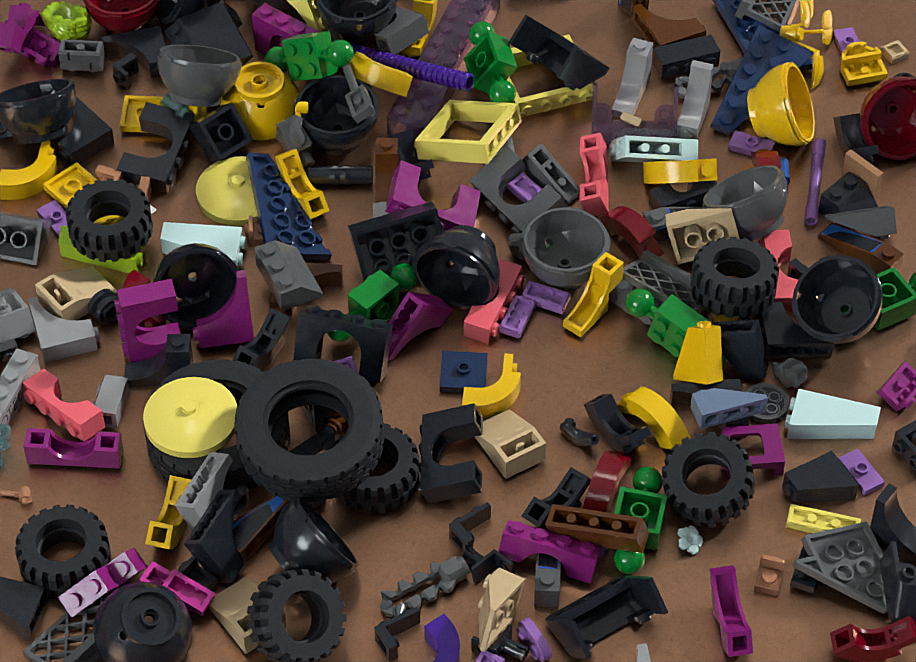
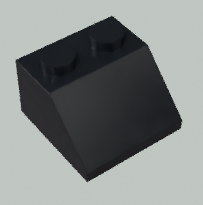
(846, 195)

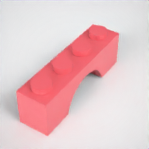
(594, 193)
(780, 246)
(484, 320)
(79, 418)

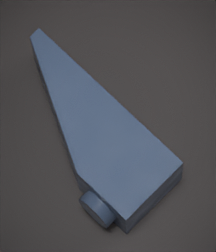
(722, 406)

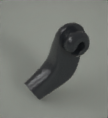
(576, 435)

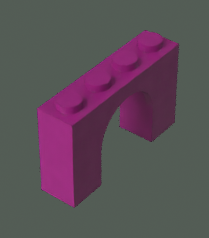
(272, 25)
(405, 194)
(135, 306)

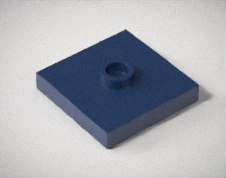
(462, 370)

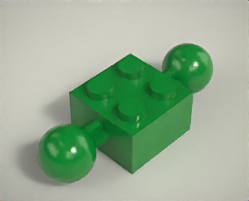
(311, 55)
(491, 63)
(378, 296)
(898, 298)
(668, 321)
(646, 504)

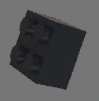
(221, 132)

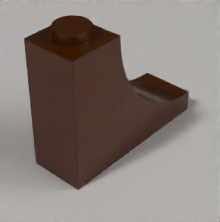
(665, 31)
(385, 164)
(325, 276)

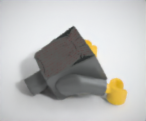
(293, 136)

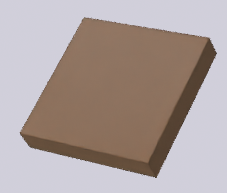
(863, 170)

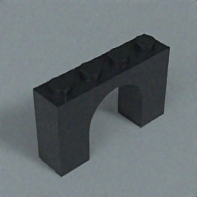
(161, 169)
(371, 335)
(438, 432)

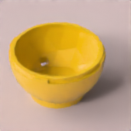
(262, 85)
(782, 106)

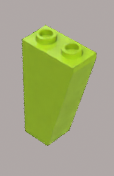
(68, 251)

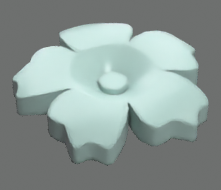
(689, 539)

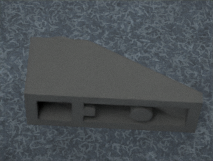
(545, 170)
(872, 221)

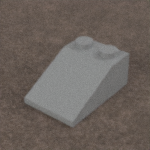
(14, 316)

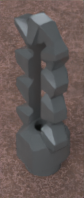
(727, 68)
(450, 574)

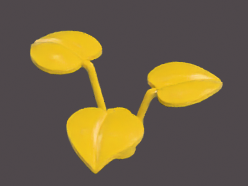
(795, 34)

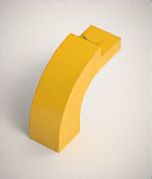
(428, 9)
(380, 75)
(680, 171)
(29, 180)
(301, 188)
(499, 396)
(657, 414)
(170, 524)

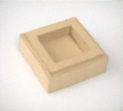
(895, 52)
(632, 120)

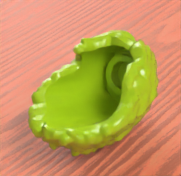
(67, 21)

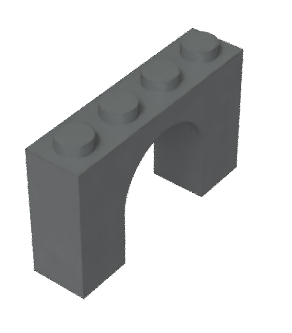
(401, 31)
(493, 181)

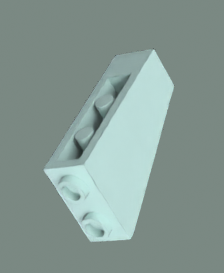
(652, 149)
(225, 238)
(830, 417)

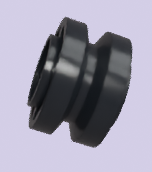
(103, 306)

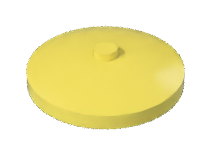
(226, 192)
(190, 417)

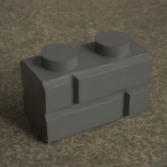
(81, 55)

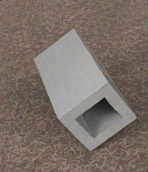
(112, 399)

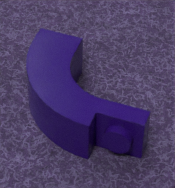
(443, 639)

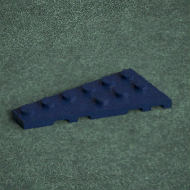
(744, 28)
(762, 54)
(279, 212)

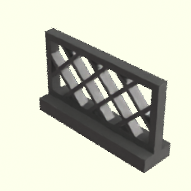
(766, 17)
(661, 274)
(84, 652)

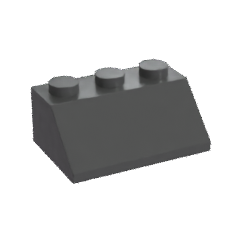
(23, 238)
(286, 274)

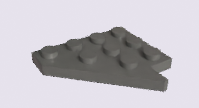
(846, 561)

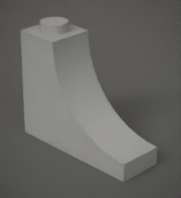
(635, 77)
(696, 101)
(61, 337)
(203, 488)

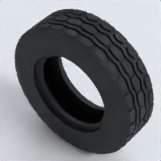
(236, 378)
(317, 475)

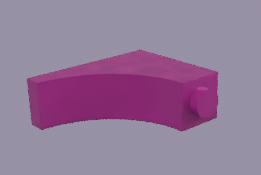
(413, 316)
(229, 324)

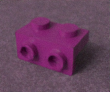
(42, 47)
(900, 387)

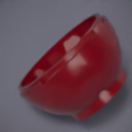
(122, 15)
(895, 128)

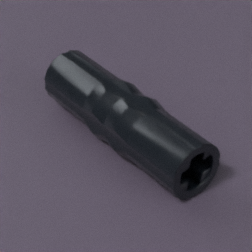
(340, 174)

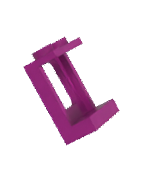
(771, 442)

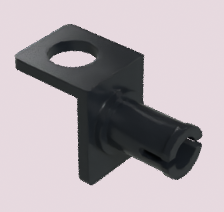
(484, 566)
(504, 645)

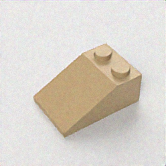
(696, 227)
(498, 605)

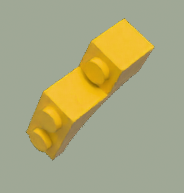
(593, 304)

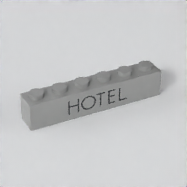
(19, 369)

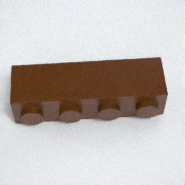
(599, 528)

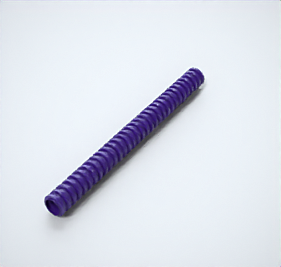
(419, 69)

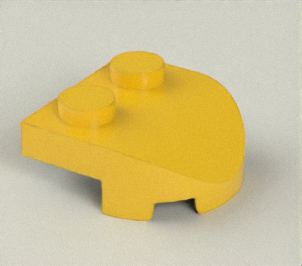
(862, 64)

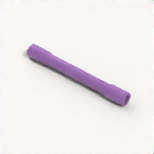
(812, 207)

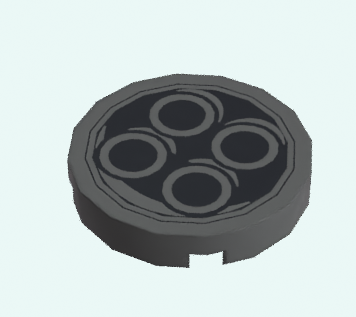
(776, 405)

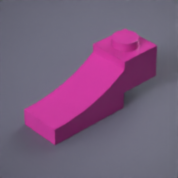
(194, 595)

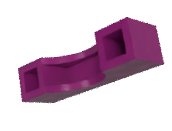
(47, 448)
(576, 556)

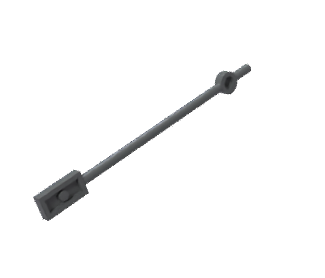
(358, 99)

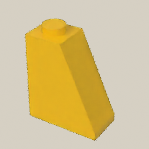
(700, 355)

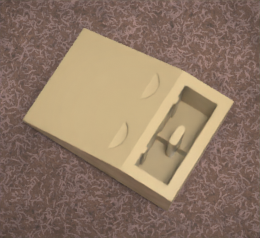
(69, 292)
(511, 443)
(231, 610)

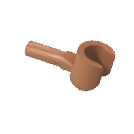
(23, 493)

